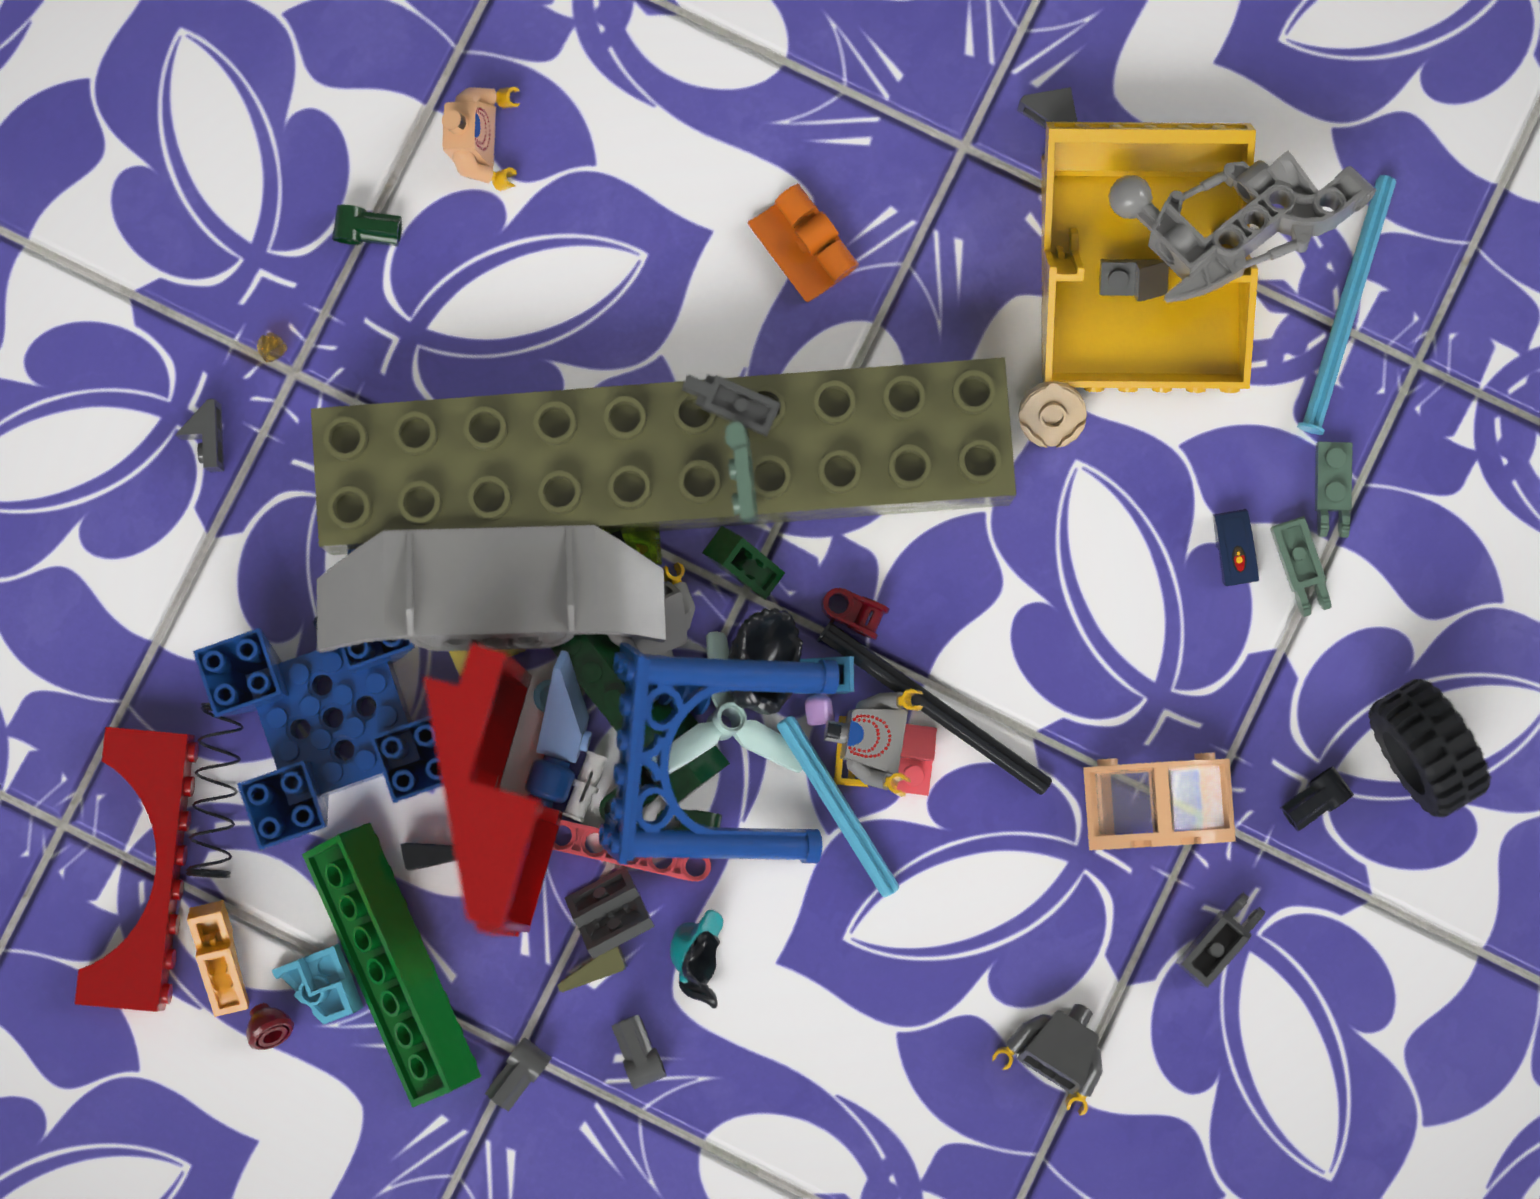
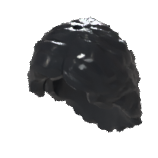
(766, 637)

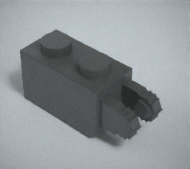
(1219, 943)

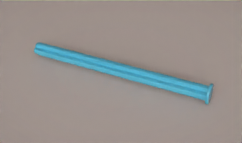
(1348, 306)

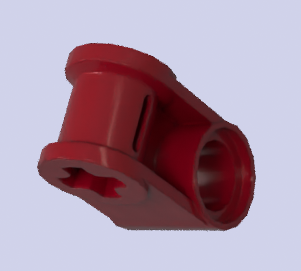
(856, 612)

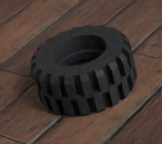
(1429, 747)

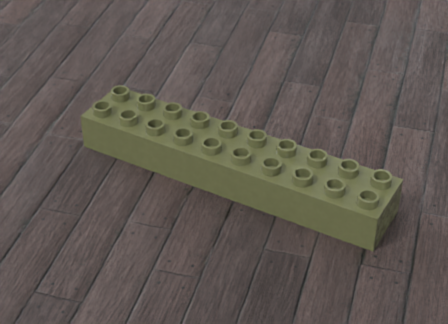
(659, 461)

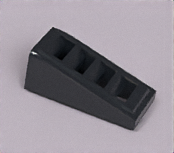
(426, 855)

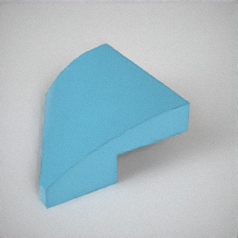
(323, 984)

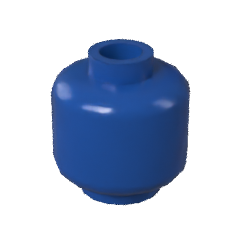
(550, 780)

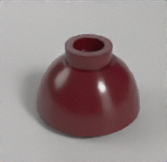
(268, 1027)

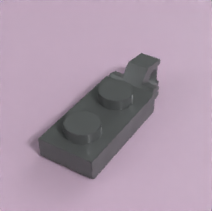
(733, 402)

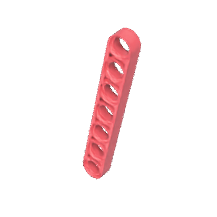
(578, 847)

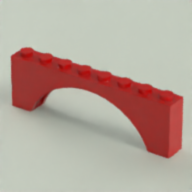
(139, 967)

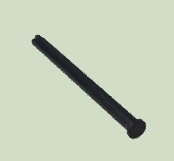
(936, 709)

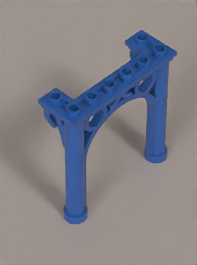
(620, 833)

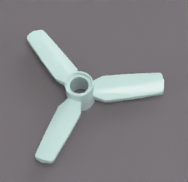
(749, 733)

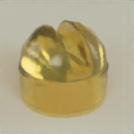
(271, 347)

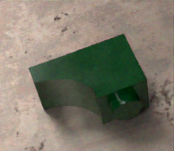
(743, 562)

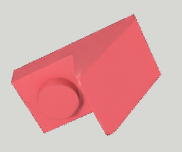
(917, 759)

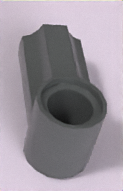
(641, 1059)
(522, 1068)

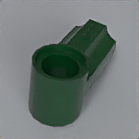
(357, 225)

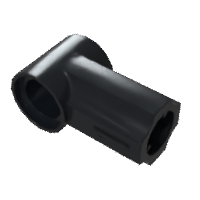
(1323, 794)

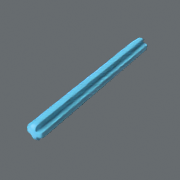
(838, 806)

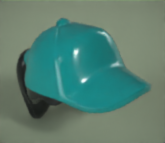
(694, 956)

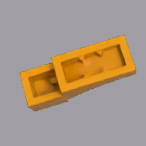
(217, 958)

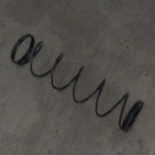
(206, 707)

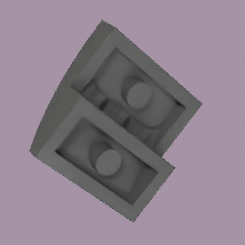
(609, 912)

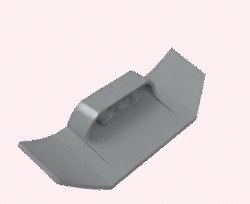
(490, 589)

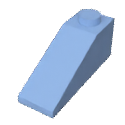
(565, 715)

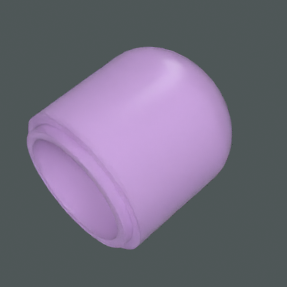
(818, 709)

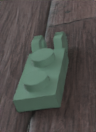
(742, 470)
(1333, 485)
(1301, 563)

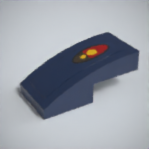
(1236, 547)

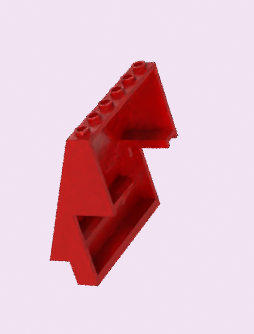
(496, 835)

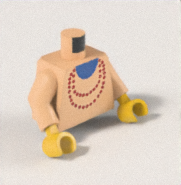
(471, 134)

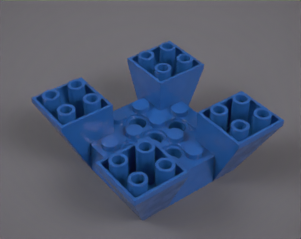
(293, 800)

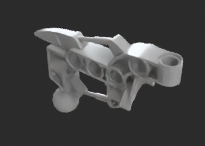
(1203, 261)

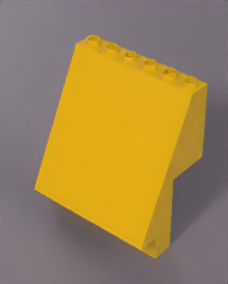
(1125, 341)

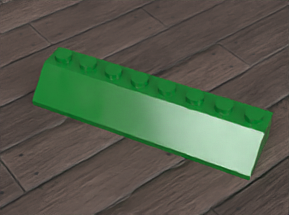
(391, 964)

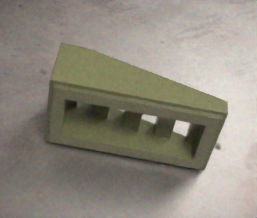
(595, 969)

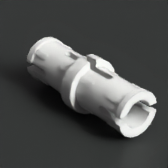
(577, 809)

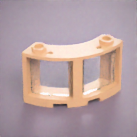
(1159, 800)

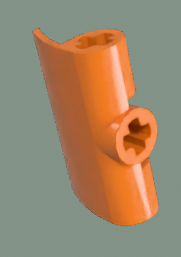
(803, 243)

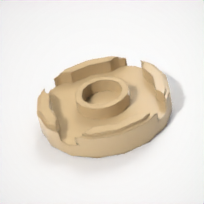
(1052, 414)

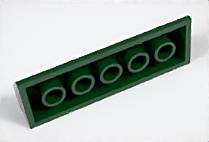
(594, 668)

